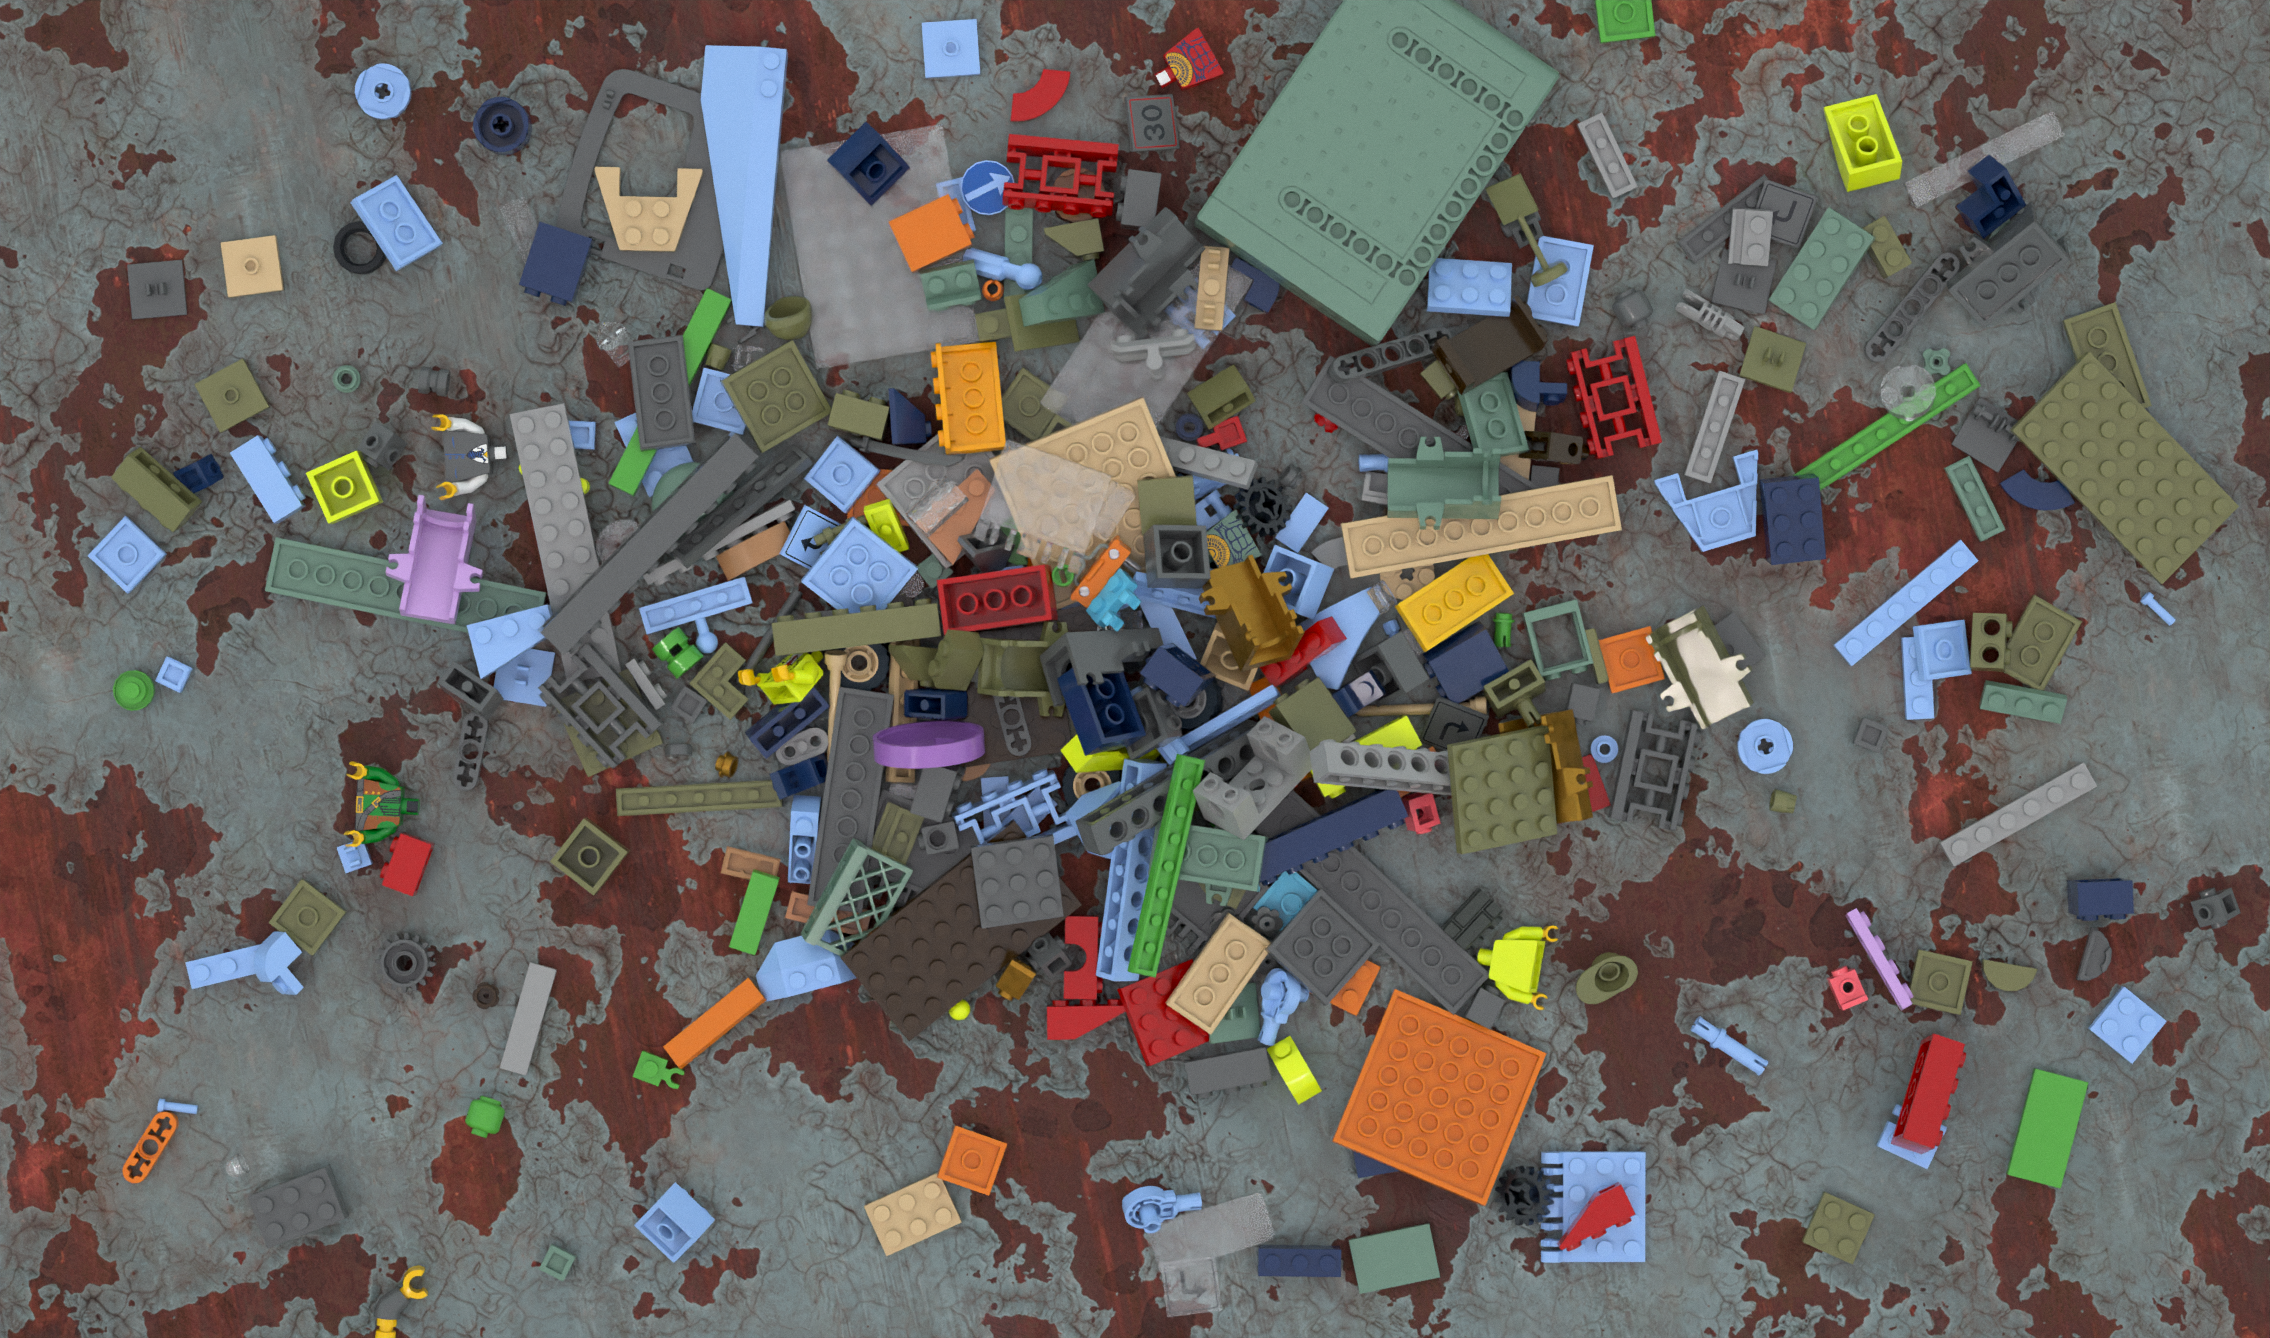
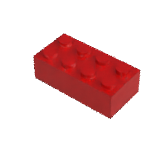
(998, 599)
(1928, 1094)

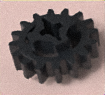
(1262, 507)
(1513, 1197)

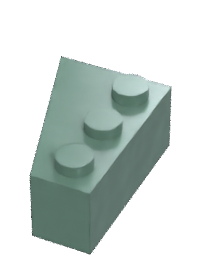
(1063, 297)

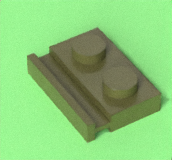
(897, 832)

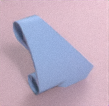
(1355, 618)

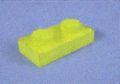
(886, 524)

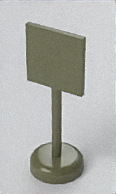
(1513, 203)

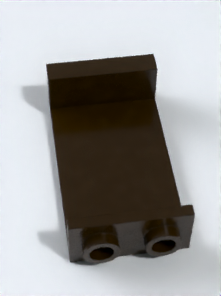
(1490, 347)

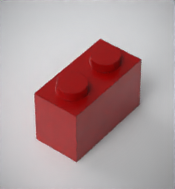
(407, 863)

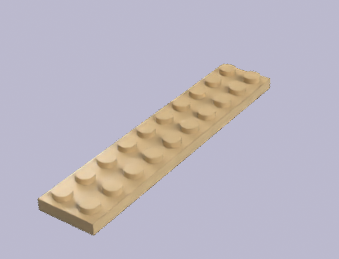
(1523, 521)

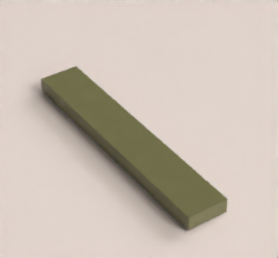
(696, 798)

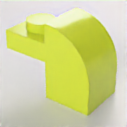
(1294, 1070)

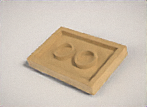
(912, 1214)

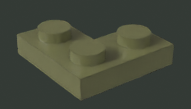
(714, 681)

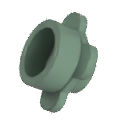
(1942, 356)

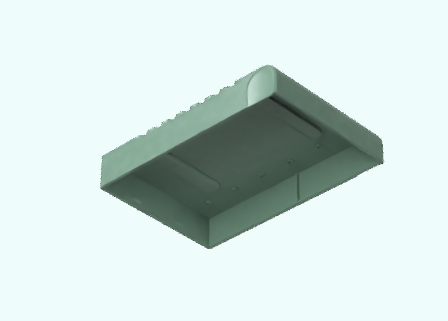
(1375, 155)

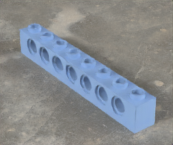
(1126, 886)

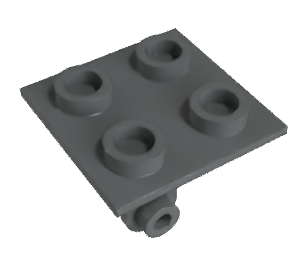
(1987, 435)

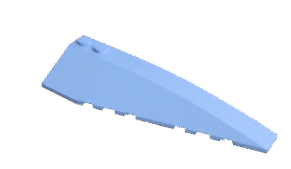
(743, 133)

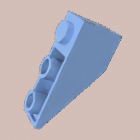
(803, 837)

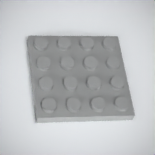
(913, 479)

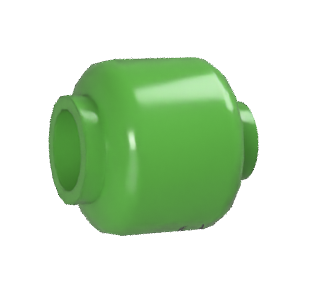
(485, 1116)

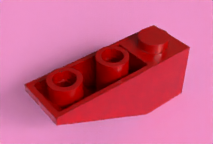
(1073, 1020)
(1602, 1211)

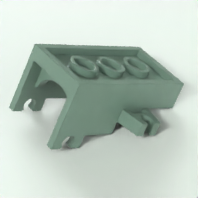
(1444, 485)
(1220, 861)

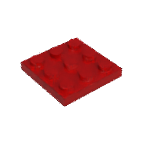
(1158, 1027)

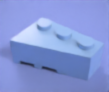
(506, 637)

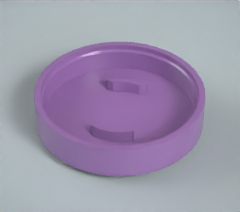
(928, 744)

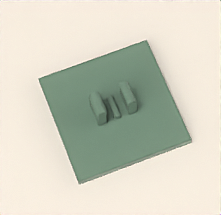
(1241, 1018)

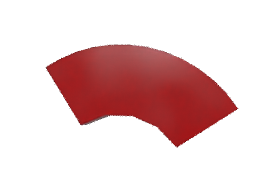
(1041, 97)

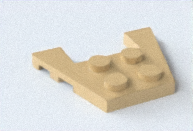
(648, 221)

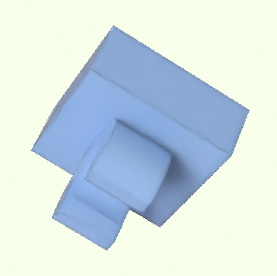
(354, 857)

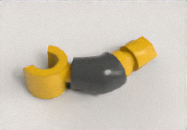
(394, 1302)

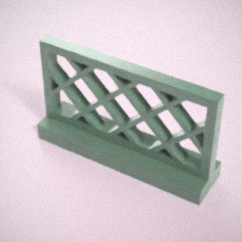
(837, 888)

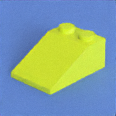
(1863, 143)

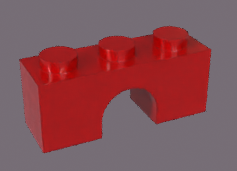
(1315, 642)
(1083, 982)

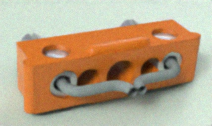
(1103, 568)

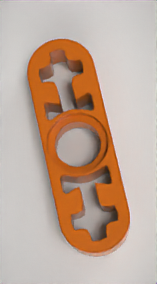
(167, 1133)

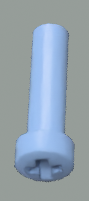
(2148, 600)
(176, 1107)

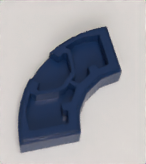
(2036, 494)

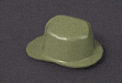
(1606, 978)

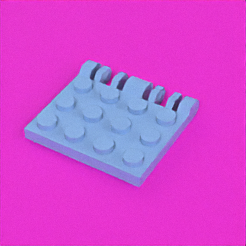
(1582, 1177)

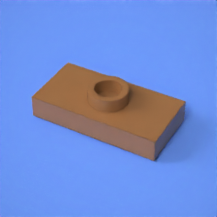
(742, 863)

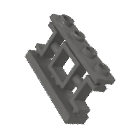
(618, 689)
(1630, 765)

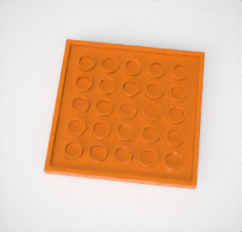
(1439, 1097)

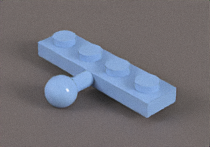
(696, 607)

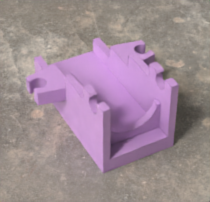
(436, 564)

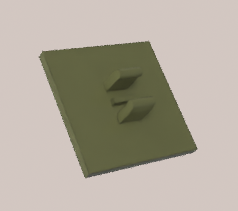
(1772, 359)

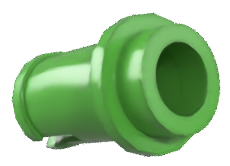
(1503, 629)

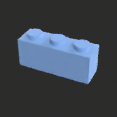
(269, 478)

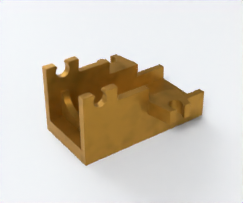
(1252, 613)
(1568, 772)

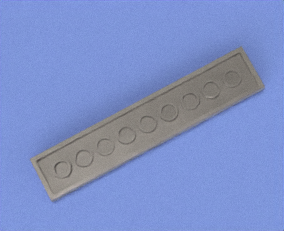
(560, 518)

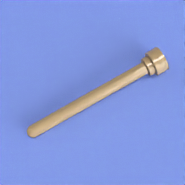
(835, 663)
(1477, 704)

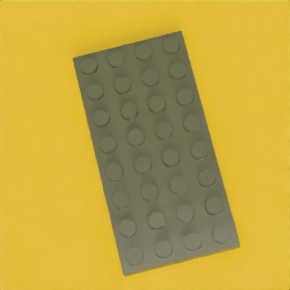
(2124, 467)

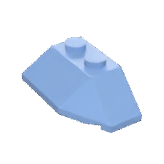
(801, 967)

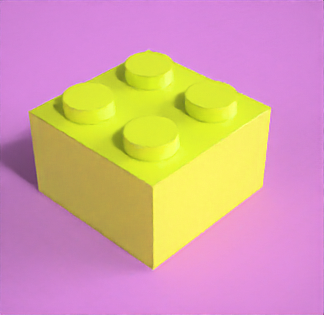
(344, 487)

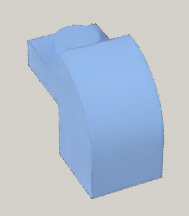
(272, 962)

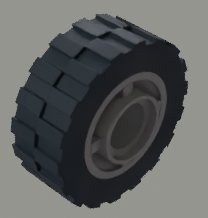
(1206, 708)

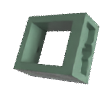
(1550, 611)

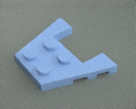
(1721, 515)

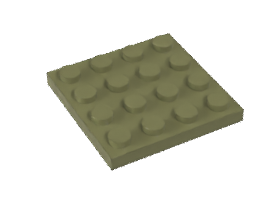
(1502, 789)

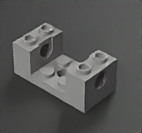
(1278, 765)

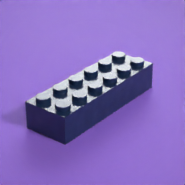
(1331, 831)

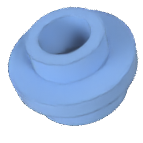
(1595, 749)

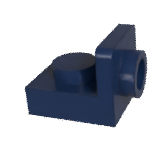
(199, 474)

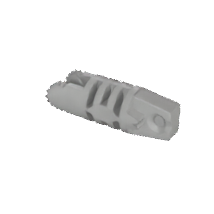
(1709, 316)

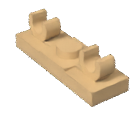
(1212, 288)

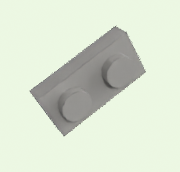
(641, 673)

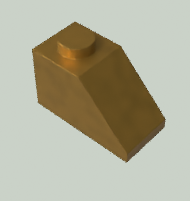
(1015, 979)

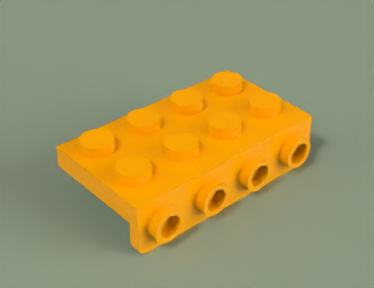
(969, 398)

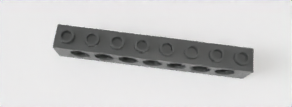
(1139, 800)

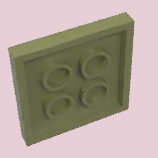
(776, 396)
(600, 708)

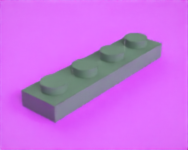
(1018, 244)

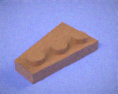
(964, 520)

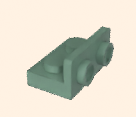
(950, 285)

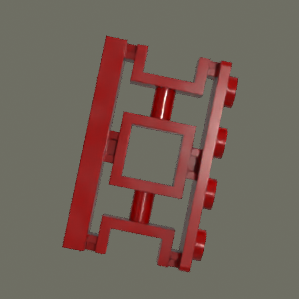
(1062, 154)
(1637, 392)

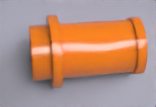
(997, 295)

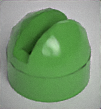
(1056, 576)

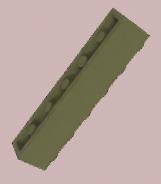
(856, 629)

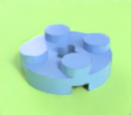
(369, 99)
(1778, 754)

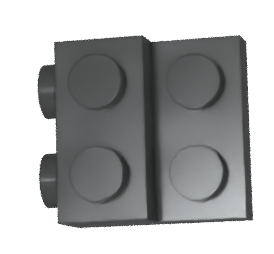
(1158, 722)

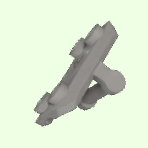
(1153, 349)

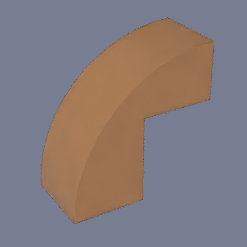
(753, 551)

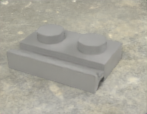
(1750, 236)

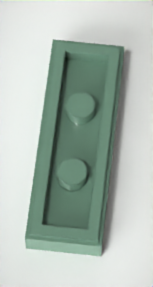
(1974, 499)

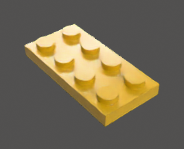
(1453, 600)

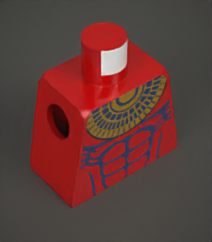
(1189, 63)

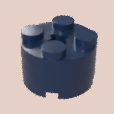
(489, 117)

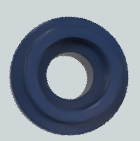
(1189, 418)

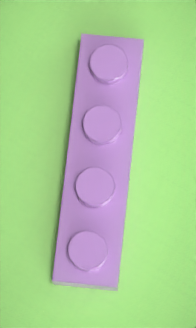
(1874, 949)

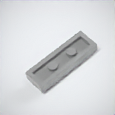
(1607, 155)

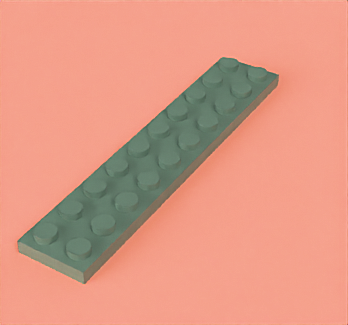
(362, 585)

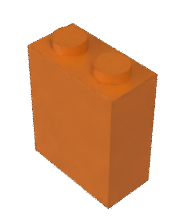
(932, 233)

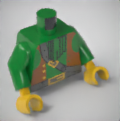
(378, 805)

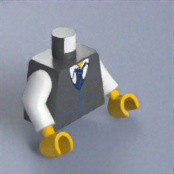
(466, 455)

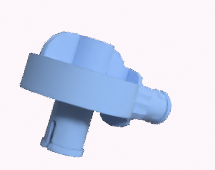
(1273, 1008)
(1156, 1206)

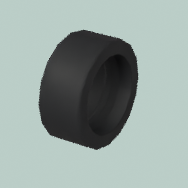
(339, 251)

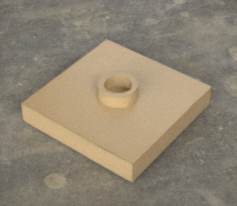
(252, 266)

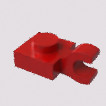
(1226, 435)

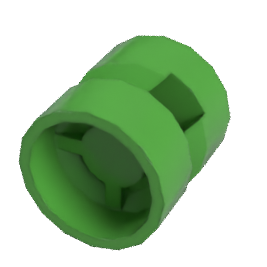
(683, 660)

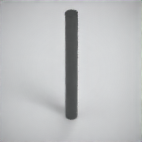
(767, 639)

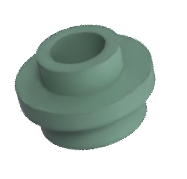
(338, 376)

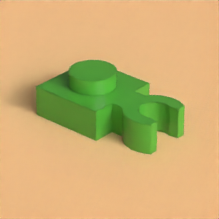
(653, 1069)

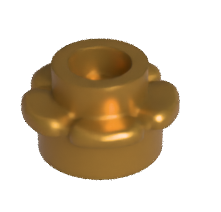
(726, 765)

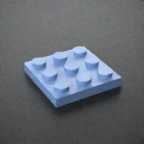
(859, 570)

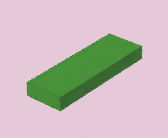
(754, 912)

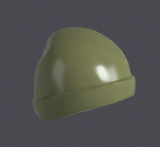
(789, 317)

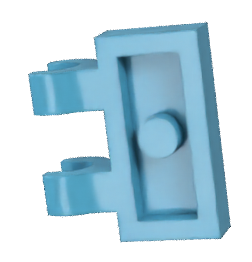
(1111, 598)

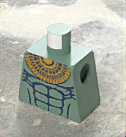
(1230, 542)

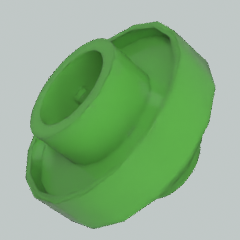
(133, 690)

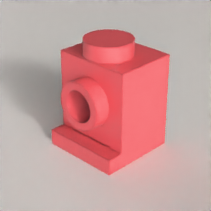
(1428, 812)
(1846, 999)

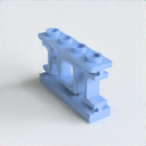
(1007, 801)

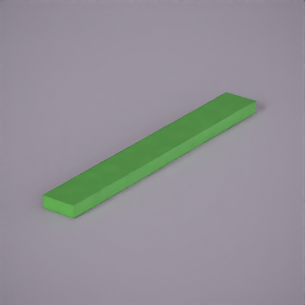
(697, 341)
(1888, 430)
(1166, 866)

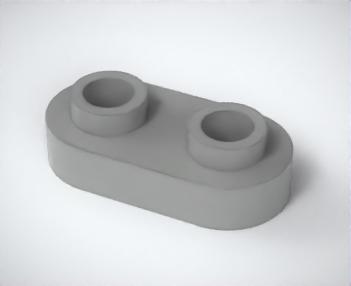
(803, 746)

